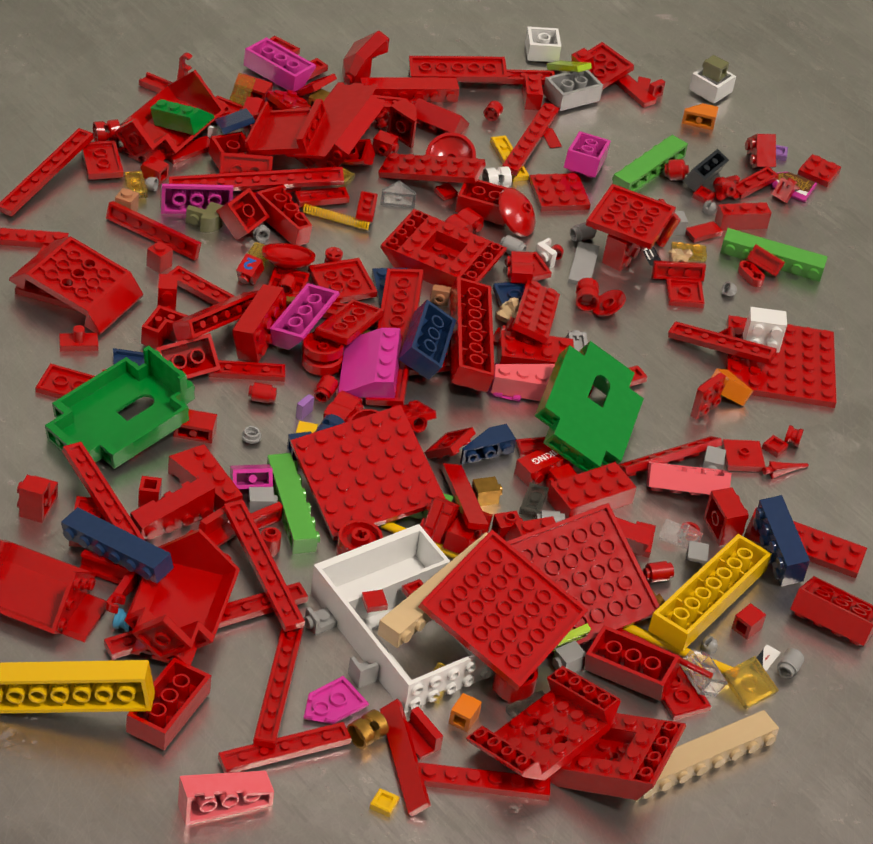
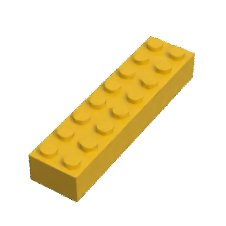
(709, 592)
(76, 686)

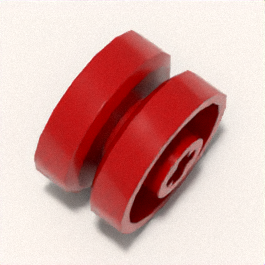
(321, 355)
(356, 534)

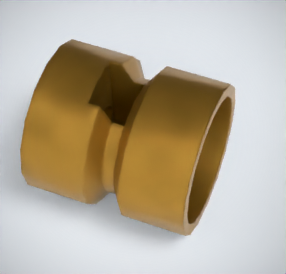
(368, 728)

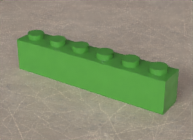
(650, 164)
(796, 260)
(296, 511)

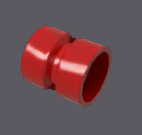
(100, 127)
(587, 294)

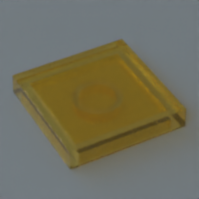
(750, 682)

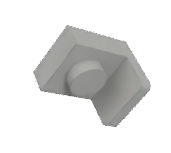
(579, 339)
(320, 620)

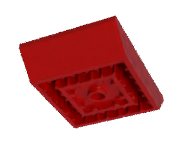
(440, 250)
(638, 756)

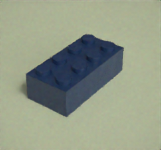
(427, 339)
(782, 540)

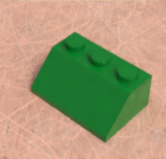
(179, 117)

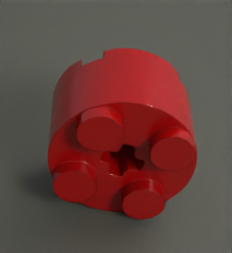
(510, 694)

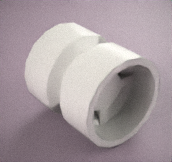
(501, 176)

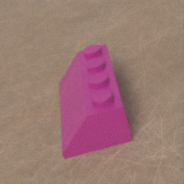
(278, 64)
(177, 197)
(302, 315)

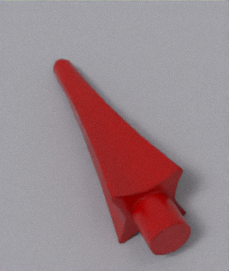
(779, 468)

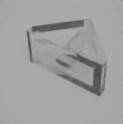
(398, 196)

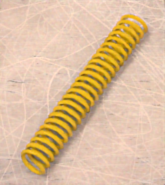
(336, 220)

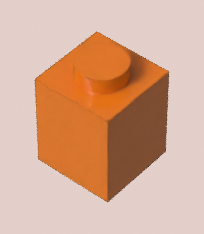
(465, 712)

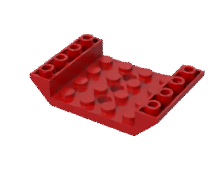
(101, 291)
(573, 714)

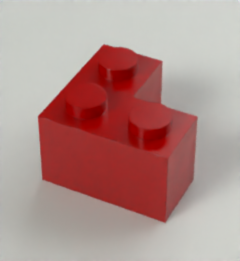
(762, 150)
(159, 327)
(36, 497)

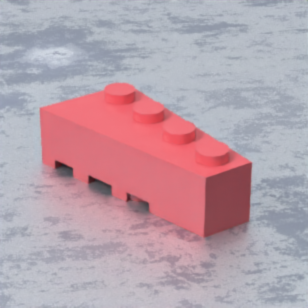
(522, 380)
(686, 478)
(223, 794)

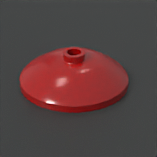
(451, 145)
(517, 212)
(288, 255)

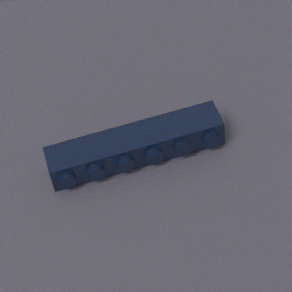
(117, 545)

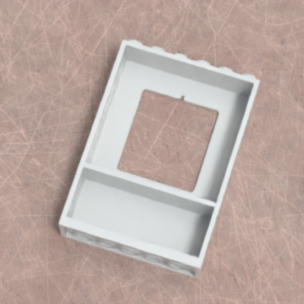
(388, 566)

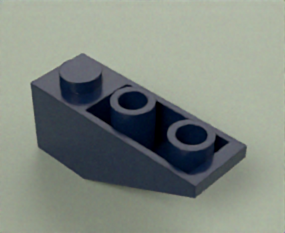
(489, 444)

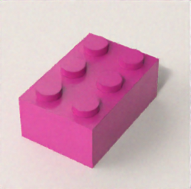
(587, 154)

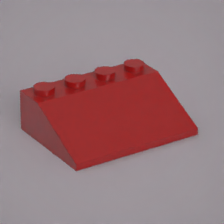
(835, 610)

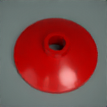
(610, 302)

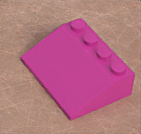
(372, 364)

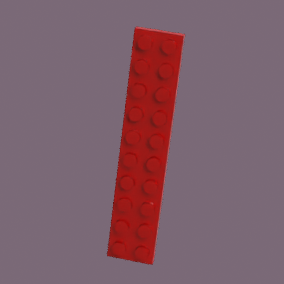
(399, 302)

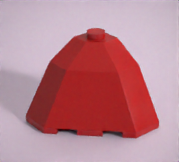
(359, 58)

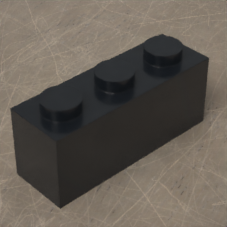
(706, 170)

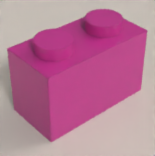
(252, 476)

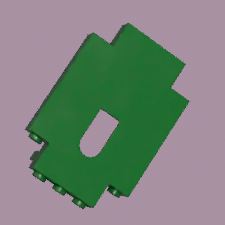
(91, 409)
(579, 426)

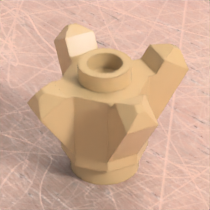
(680, 255)
(507, 310)

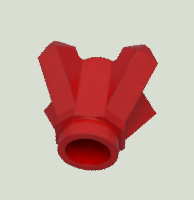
(726, 187)

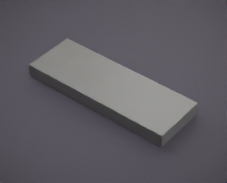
(583, 262)

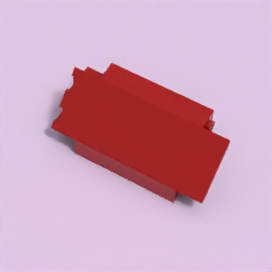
(347, 118)
(144, 139)
(48, 592)
(187, 604)

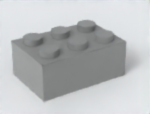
(572, 89)

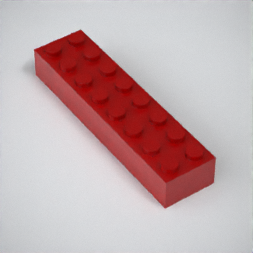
(472, 335)

